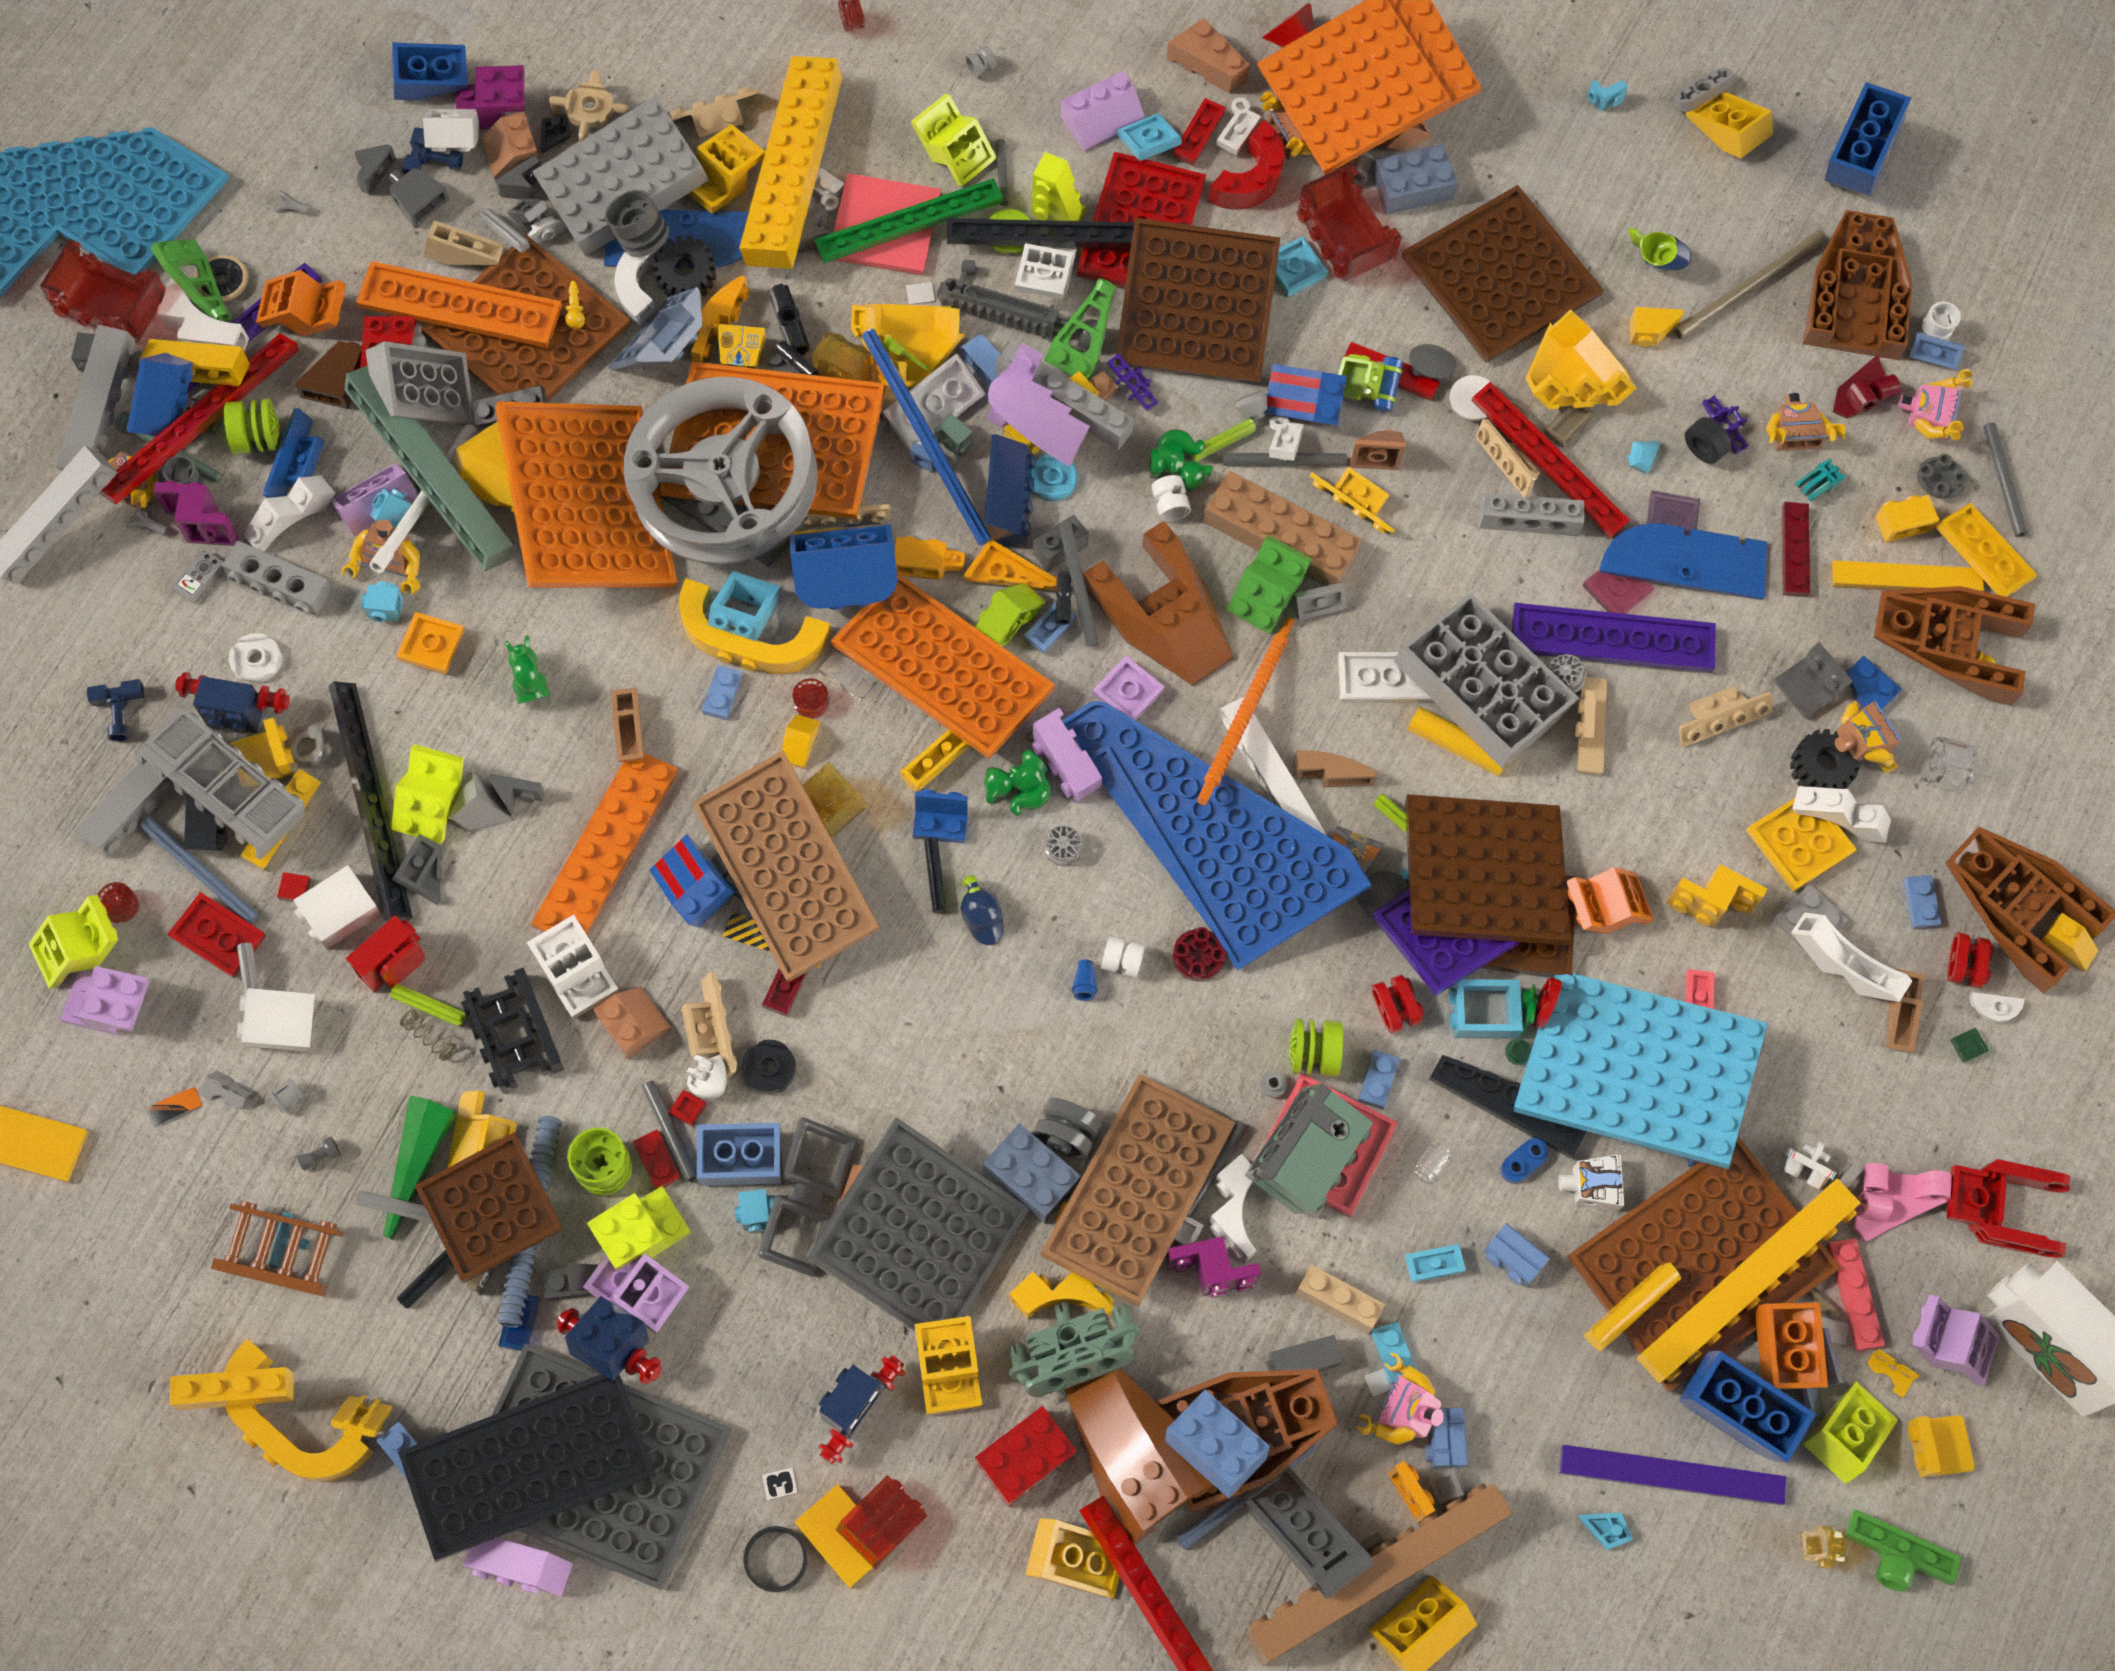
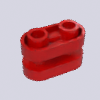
(1981, 954)
(1402, 990)

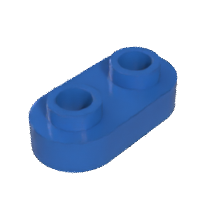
(1525, 1160)

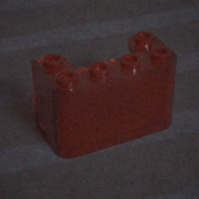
(1345, 224)
(100, 293)

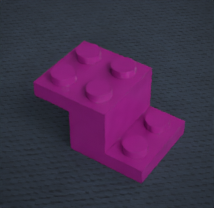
(494, 93)
(196, 513)
(1212, 1267)

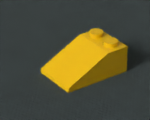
(1733, 123)
(1071, 1559)

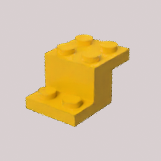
(726, 164)
(1712, 901)
(948, 1365)

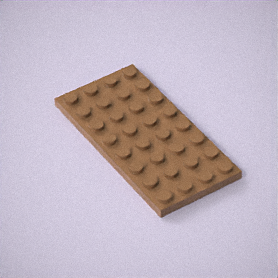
(786, 866)
(1138, 1190)

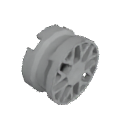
(1569, 671)
(1063, 845)

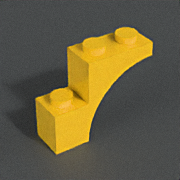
(1035, 1294)

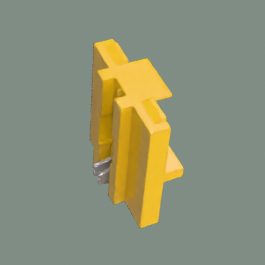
(361, 1416)

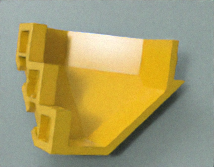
(922, 329)
(1576, 368)
(484, 467)

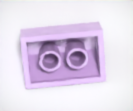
(1101, 110)
(356, 502)

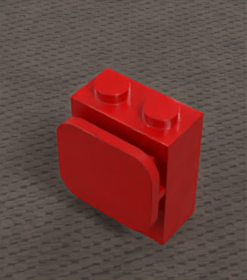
(387, 955)

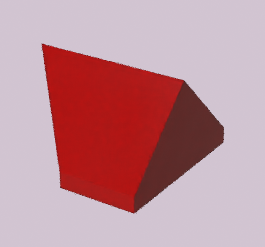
(1292, 27)

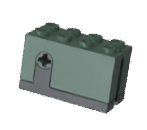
(1309, 1149)

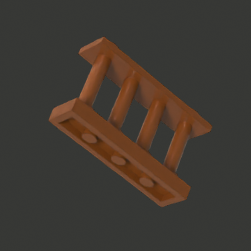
(284, 1275)

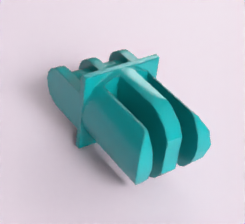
(1820, 480)

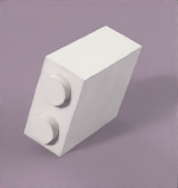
(336, 908)
(276, 1019)

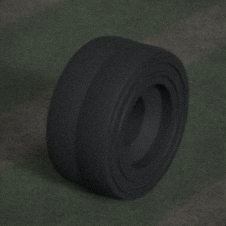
(1707, 440)

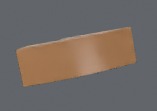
(627, 724)
(1333, 769)
(1905, 1015)

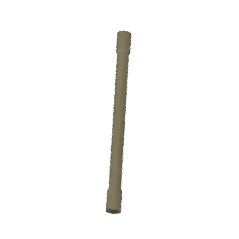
(1693, 322)

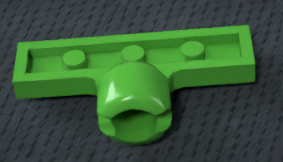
(1901, 1552)

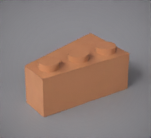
(1210, 55)

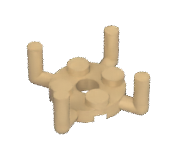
(588, 117)

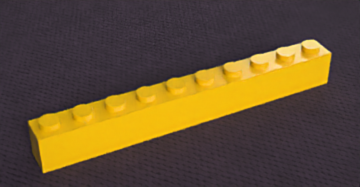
(1747, 1281)

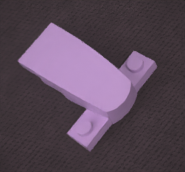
(1032, 410)

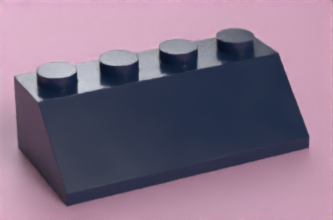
(1009, 491)

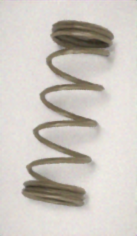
(442, 1052)

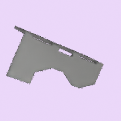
(212, 1089)

